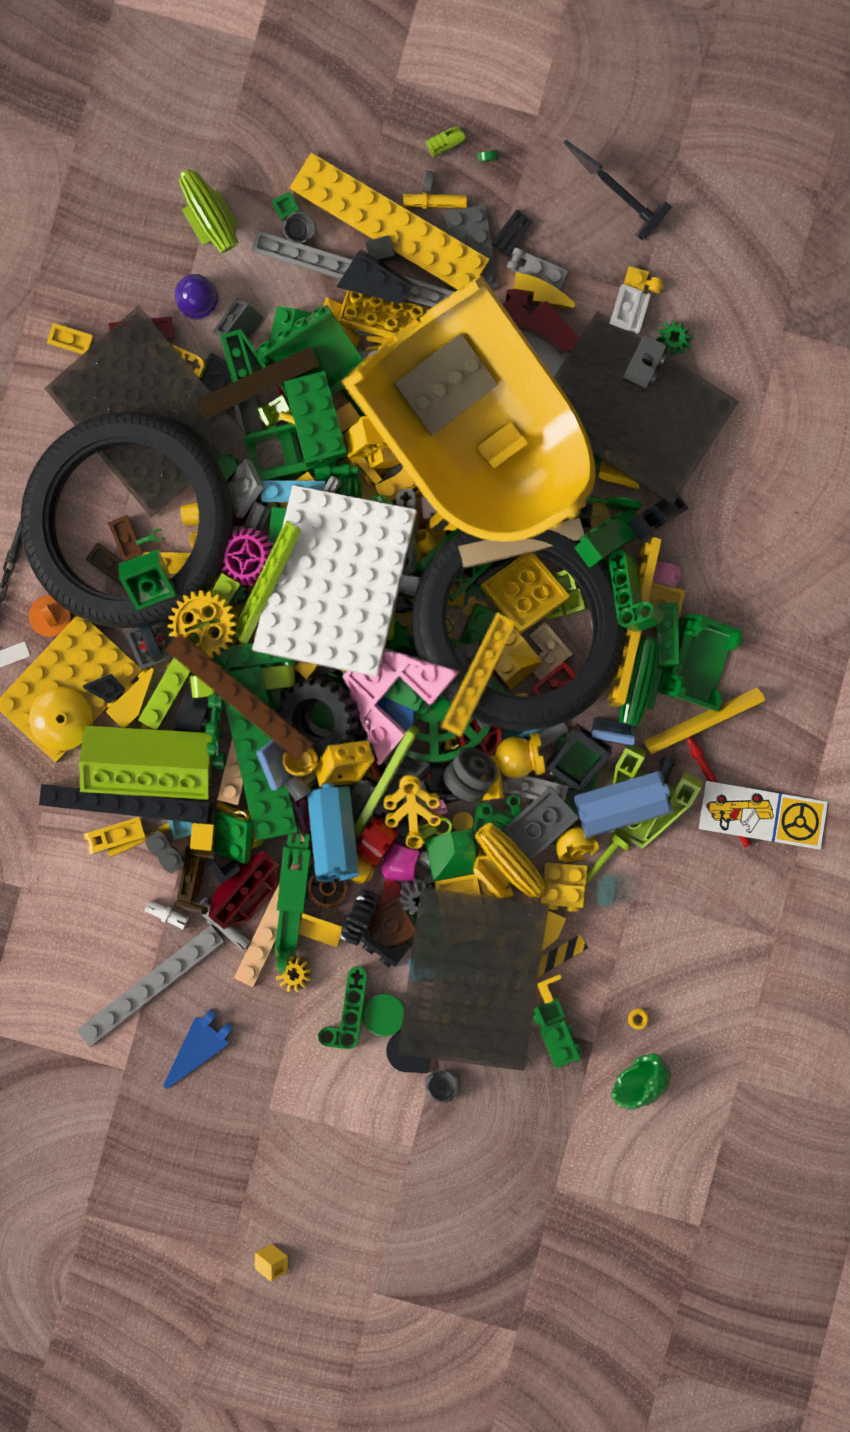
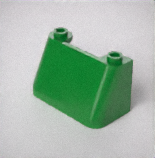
(702, 656)

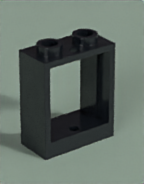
(584, 736)

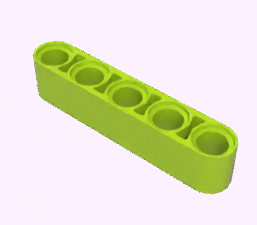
(274, 677)

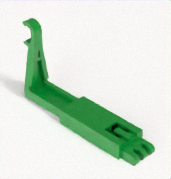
(291, 899)

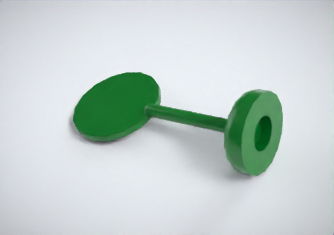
(617, 503)

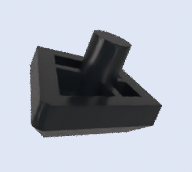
(105, 688)

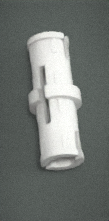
(166, 914)

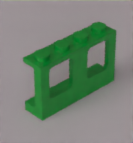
(294, 464)

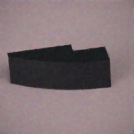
(656, 517)

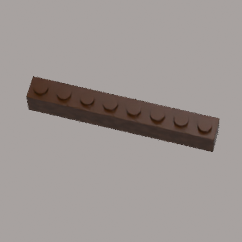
(240, 696)

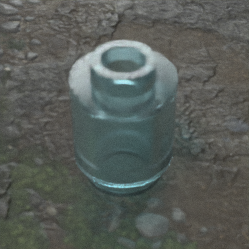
(605, 891)

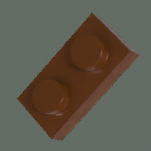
(125, 538)

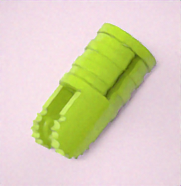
(444, 141)

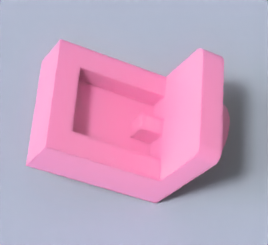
(667, 574)

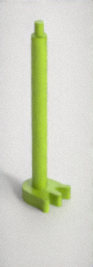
(617, 841)

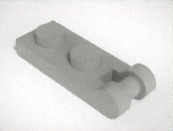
(537, 268)

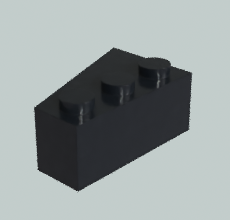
(375, 279)
(192, 713)

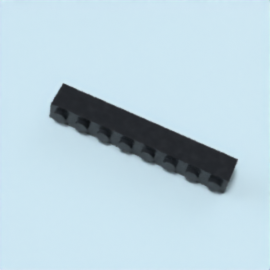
(126, 804)

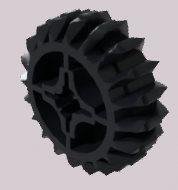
(360, 917)

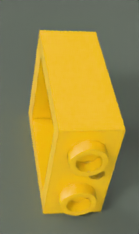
(338, 761)

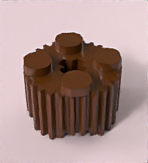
(333, 898)

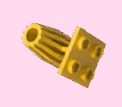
(504, 862)

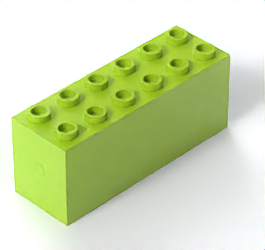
(145, 762)

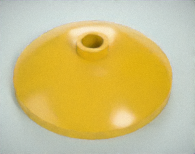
(44, 718)

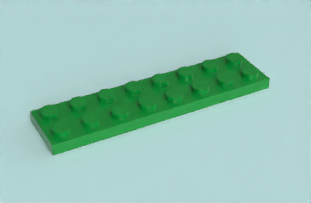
(268, 808)

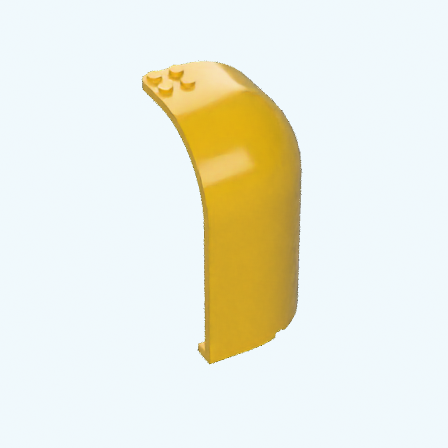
(525, 491)

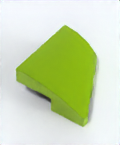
(577, 598)

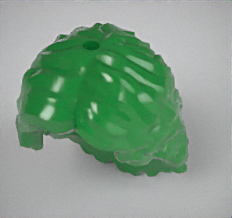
(642, 1082)

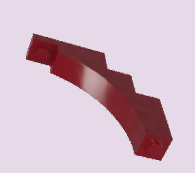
(544, 324)

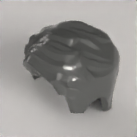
(442, 1085)

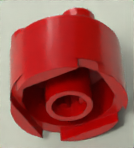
(375, 841)

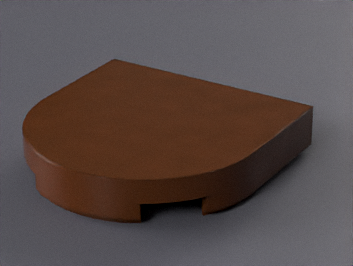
(391, 925)

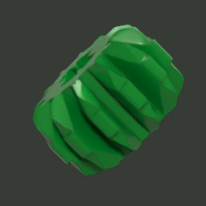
(682, 338)
(350, 487)

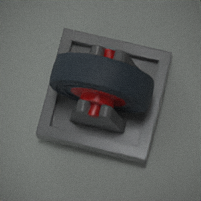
(150, 643)

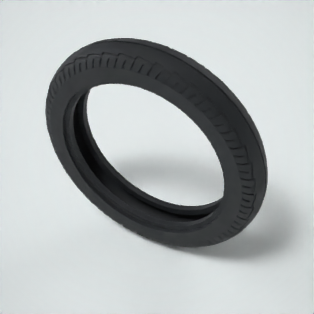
(65, 456)
(509, 710)

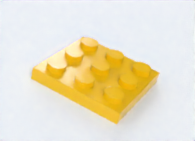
(525, 591)

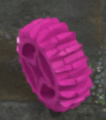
(249, 548)

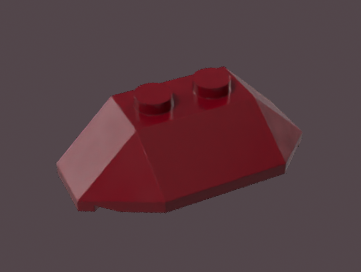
(245, 891)

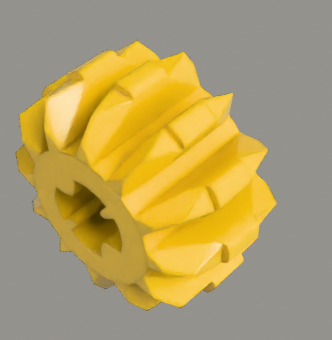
(287, 978)

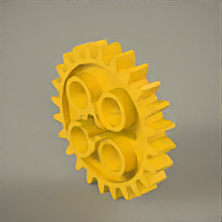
(197, 606)

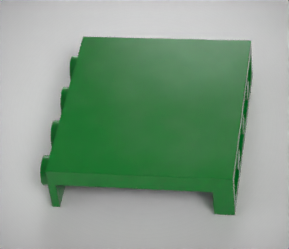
(328, 342)

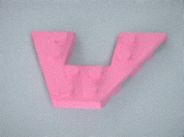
(424, 677)

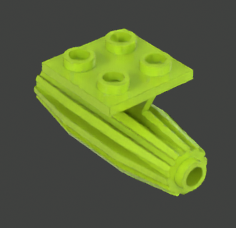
(208, 212)

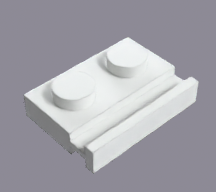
(630, 308)

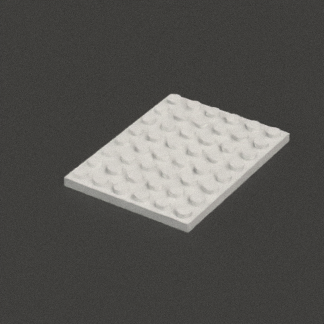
(338, 582)

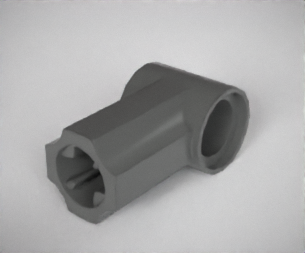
(257, 516)
(300, 785)

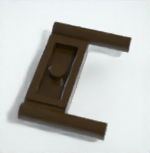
(191, 880)

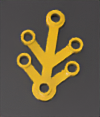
(412, 807)

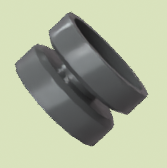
(471, 774)

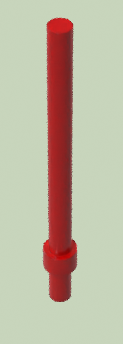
(697, 753)

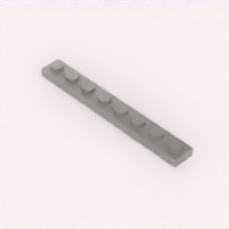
(150, 985)

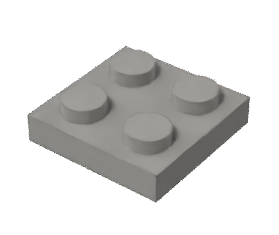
(244, 488)

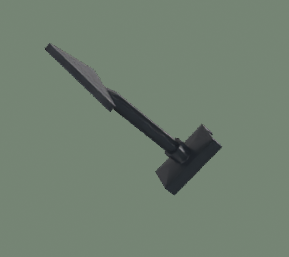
(651, 218)

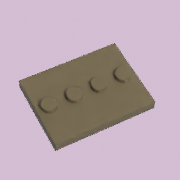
(445, 384)

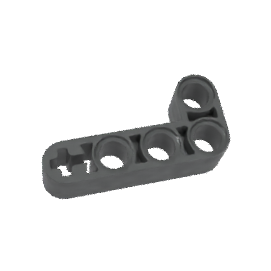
(412, 554)

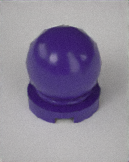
(196, 296)

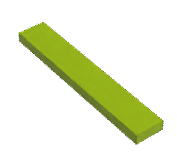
(267, 581)
(385, 780)

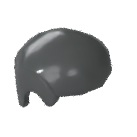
(299, 227)

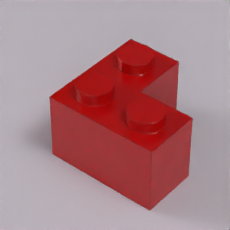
(554, 680)

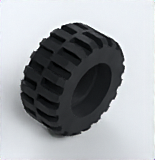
(336, 697)

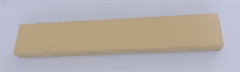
(490, 550)

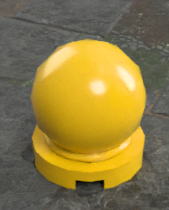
(519, 757)

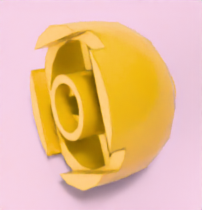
(573, 844)

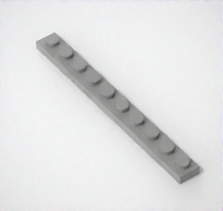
(334, 265)

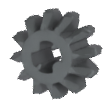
(412, 891)

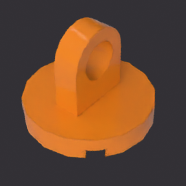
(48, 617)

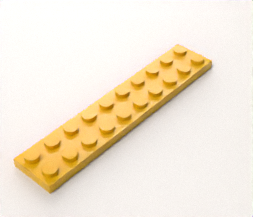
(379, 217)

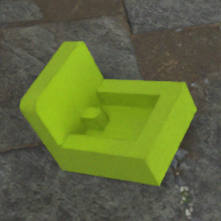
(270, 413)

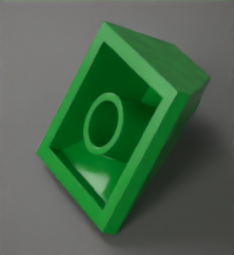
(451, 855)

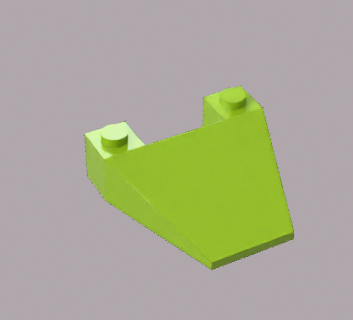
(680, 797)

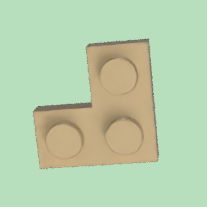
(552, 649)

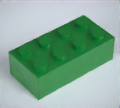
(315, 419)

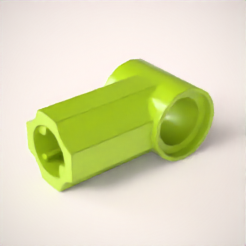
(432, 831)

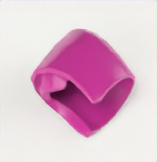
(400, 863)

